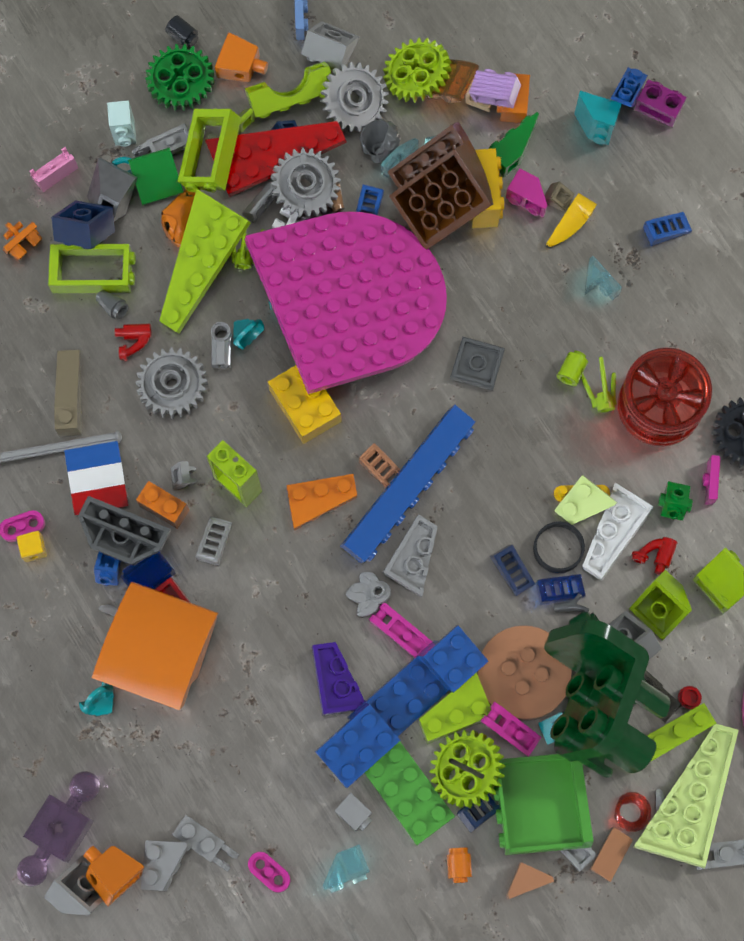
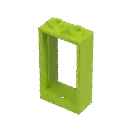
(230, 126)
(58, 285)
(236, 477)

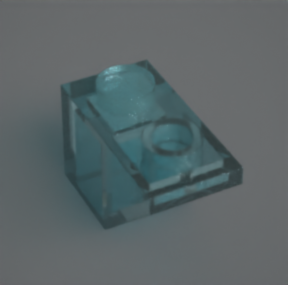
(346, 867)

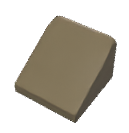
(559, 196)

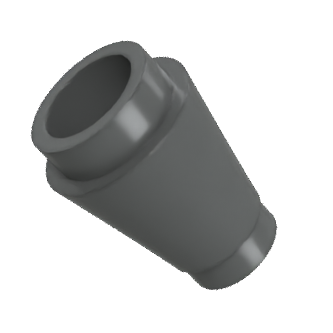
(113, 305)

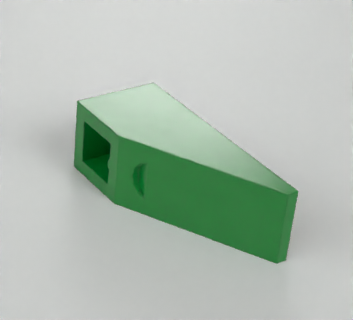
(514, 144)

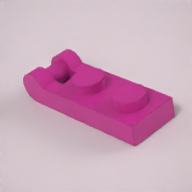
(400, 630)
(511, 729)

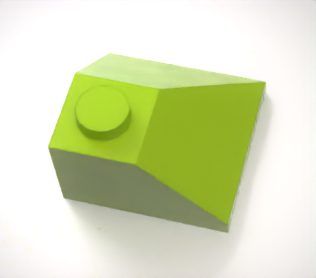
(662, 605)

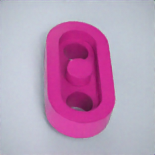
(22, 525)
(269, 872)

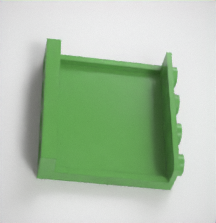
(542, 805)

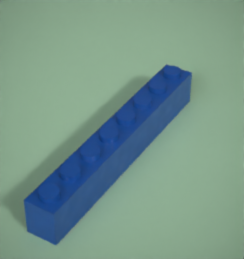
(407, 484)

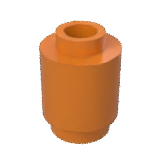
(459, 865)

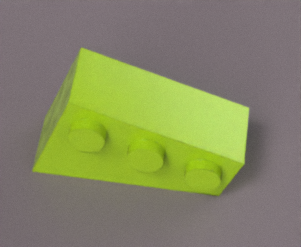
(456, 711)

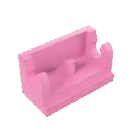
(54, 170)

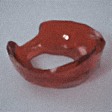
(645, 811)

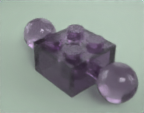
(33, 868)

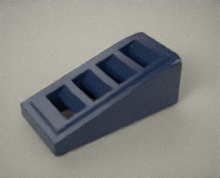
(501, 566)
(468, 820)

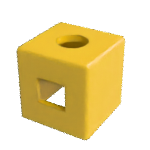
(31, 546)

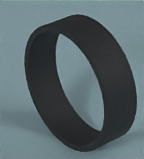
(564, 525)

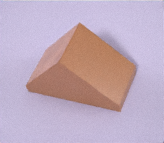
(527, 879)

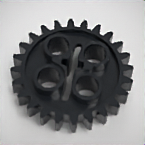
(731, 444)

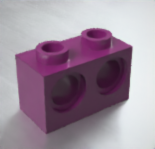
(658, 107)

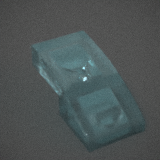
(398, 155)

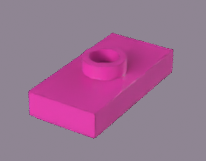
(711, 480)

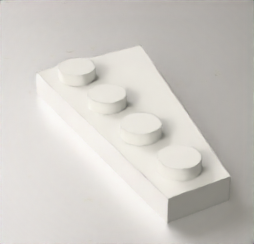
(615, 531)

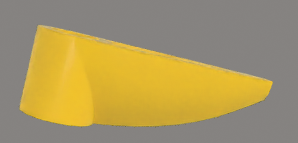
(573, 219)

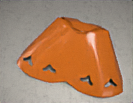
(177, 216)

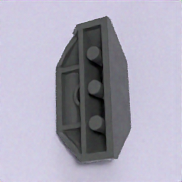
(120, 532)

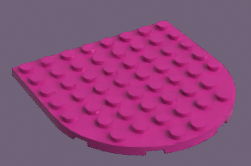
(350, 294)

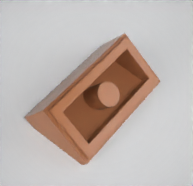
(611, 854)

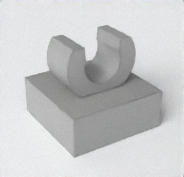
(181, 476)

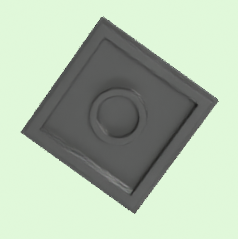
(477, 363)

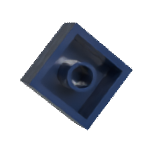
(83, 224)

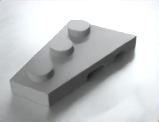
(412, 557)

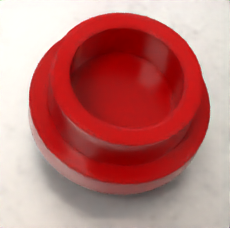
(689, 697)

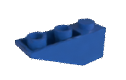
(629, 87)

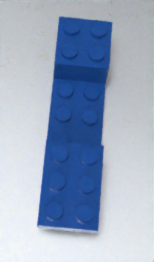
(399, 703)

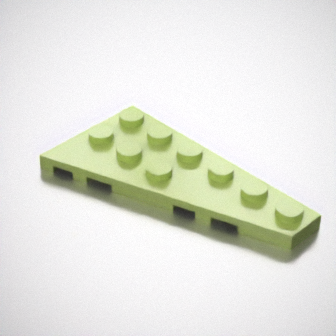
(689, 813)

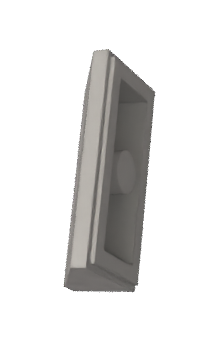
(259, 203)

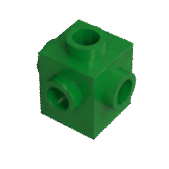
(674, 505)

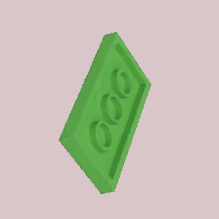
(409, 794)

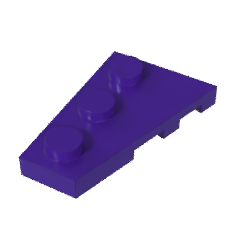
(335, 683)

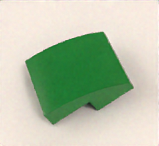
(155, 176)

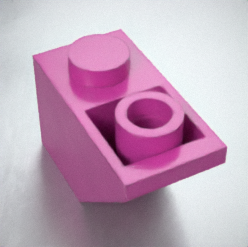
(527, 192)

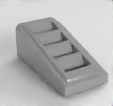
(209, 558)

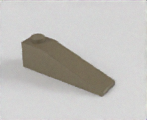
(68, 394)

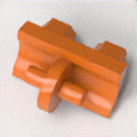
(29, 233)

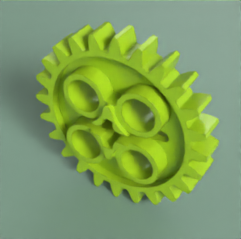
(415, 66)
(457, 788)

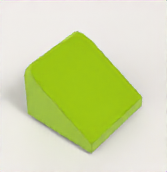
(247, 119)

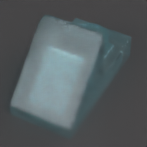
(599, 276)

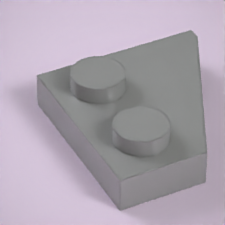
(161, 863)

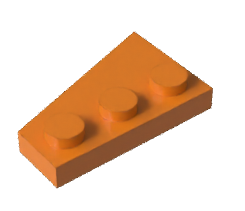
(318, 497)

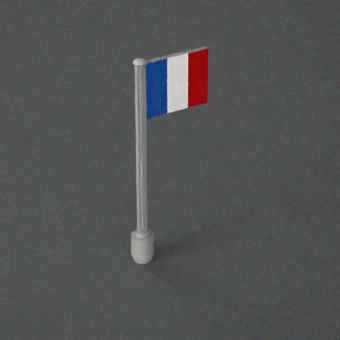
(92, 468)

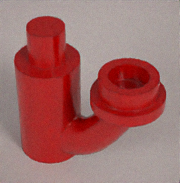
(133, 332)
(666, 550)

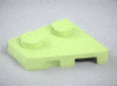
(583, 501)

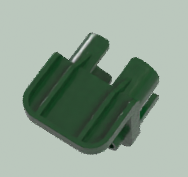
(602, 697)

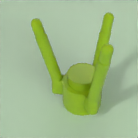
(242, 258)
(605, 401)

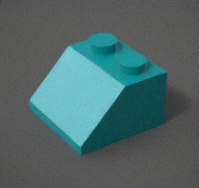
(597, 116)

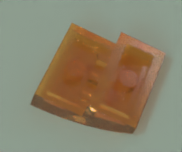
(458, 83)

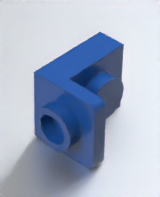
(106, 570)

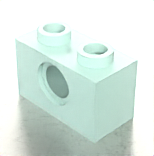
(121, 123)

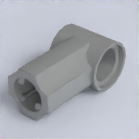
(221, 346)

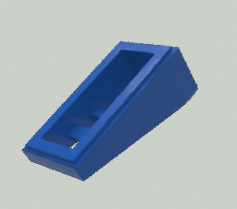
(370, 191)
(654, 238)

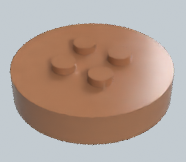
(523, 674)

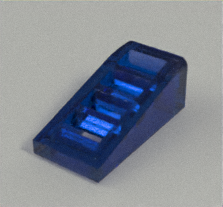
(541, 589)

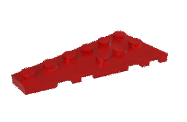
(259, 152)

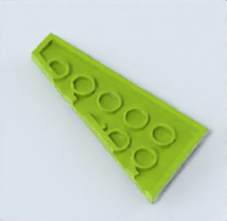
(205, 247)

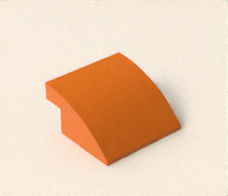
(155, 645)

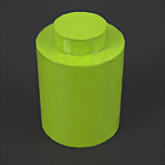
(572, 368)

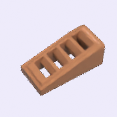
(374, 449)

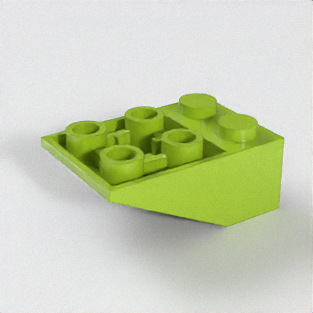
(722, 580)

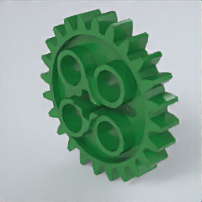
(180, 77)

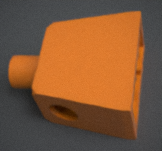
(239, 60)
(111, 872)

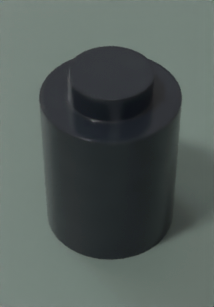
(182, 31)

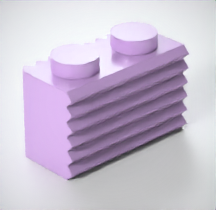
(495, 88)

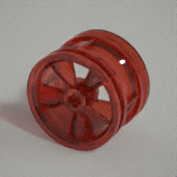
(679, 367)

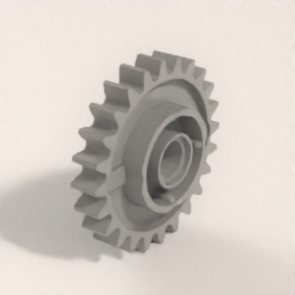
(369, 93)
(308, 167)
(175, 398)

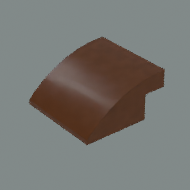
(441, 186)

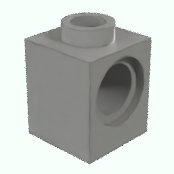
(354, 813)

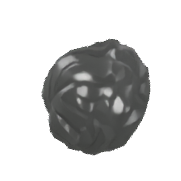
(379, 139)

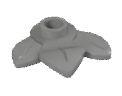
(365, 593)

